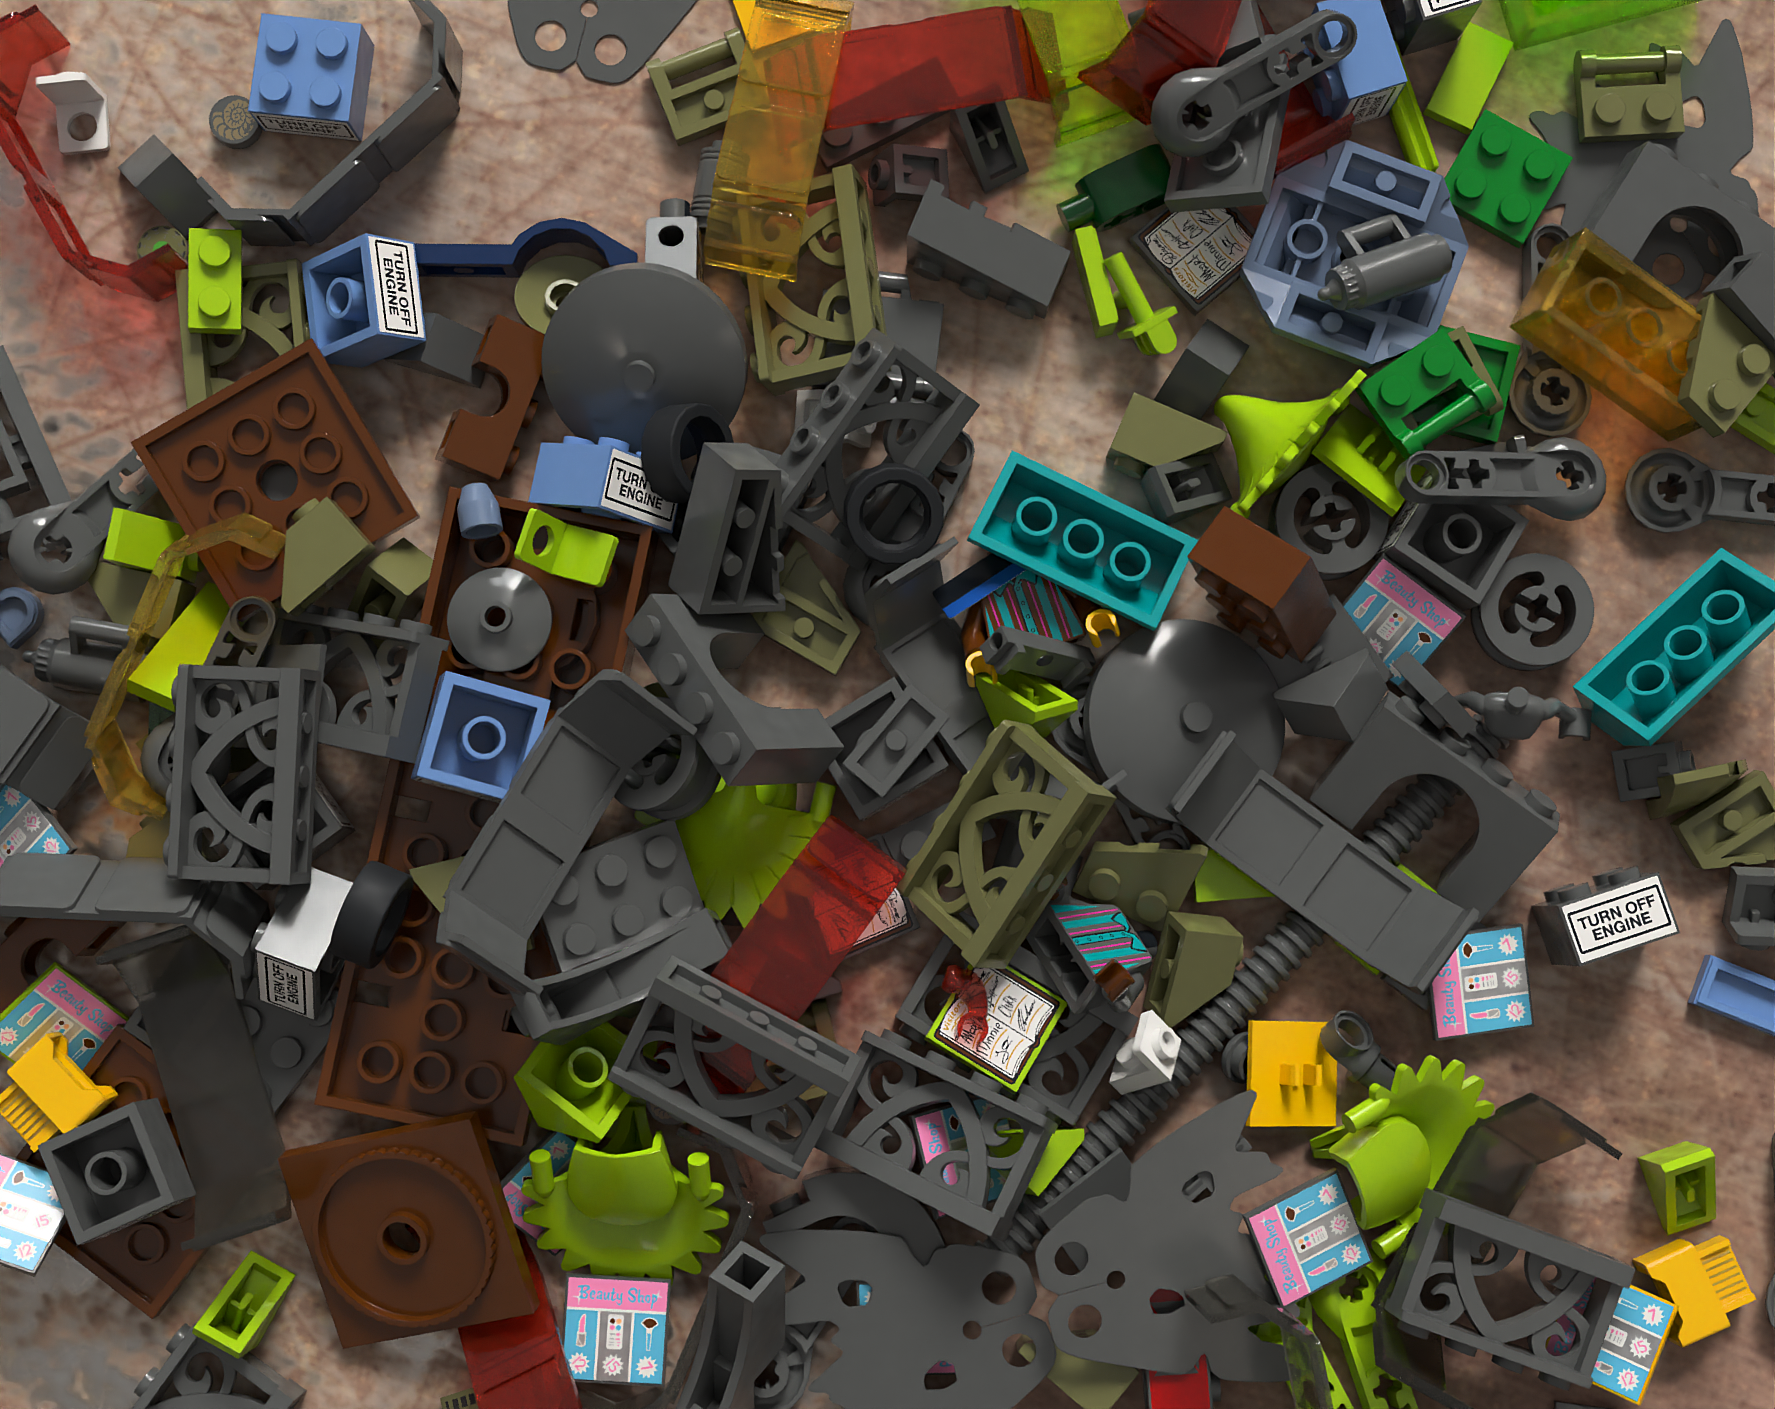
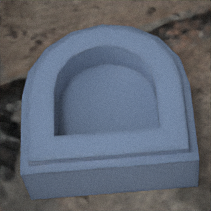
(19, 615)

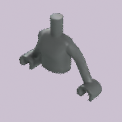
(1519, 714)

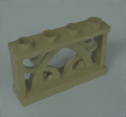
(851, 221)
(199, 349)
(957, 844)

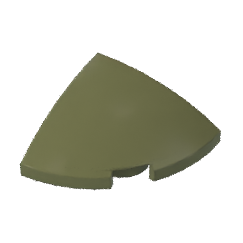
(1693, 787)

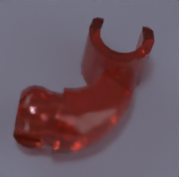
(973, 994)

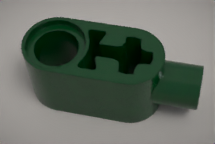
(1118, 191)

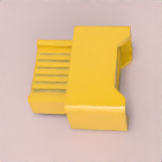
(50, 1093)
(1700, 1281)

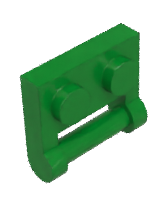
(1416, 380)

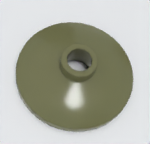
(546, 285)

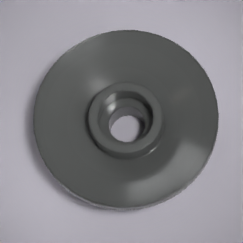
(523, 631)

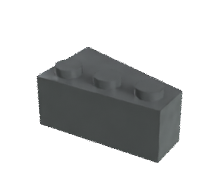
(984, 254)
(730, 534)

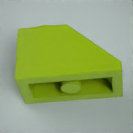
(139, 540)

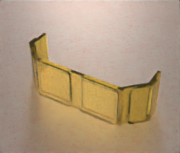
(774, 135)
(112, 759)

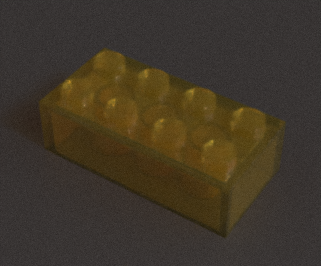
(1613, 329)

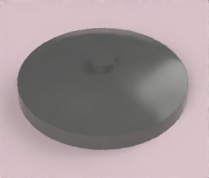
(636, 345)
(1166, 701)

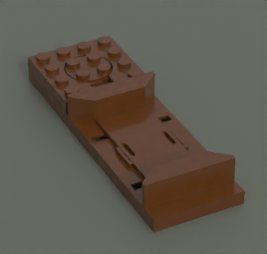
(446, 1024)

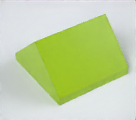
(571, 1086)

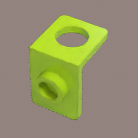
(570, 550)

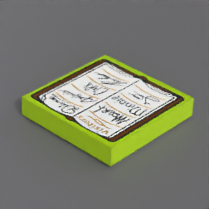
(1018, 1022)

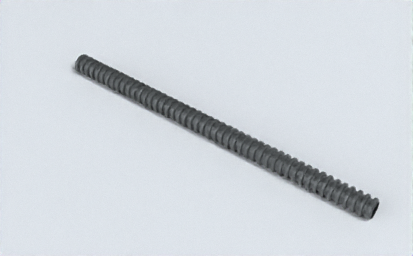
(1232, 1005)

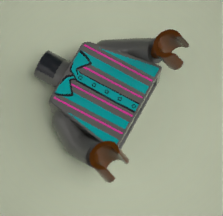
(1092, 952)

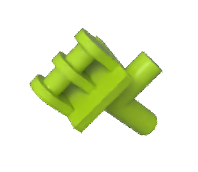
(1151, 329)

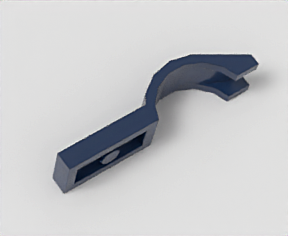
(511, 259)

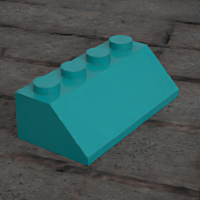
(1082, 540)
(1680, 651)

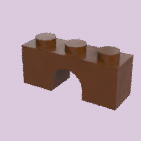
(486, 443)
(30, 936)

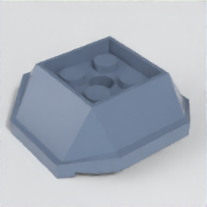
(1299, 245)

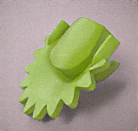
(1275, 437)
(747, 841)
(1403, 1142)
(626, 1205)

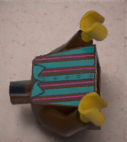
(1034, 607)

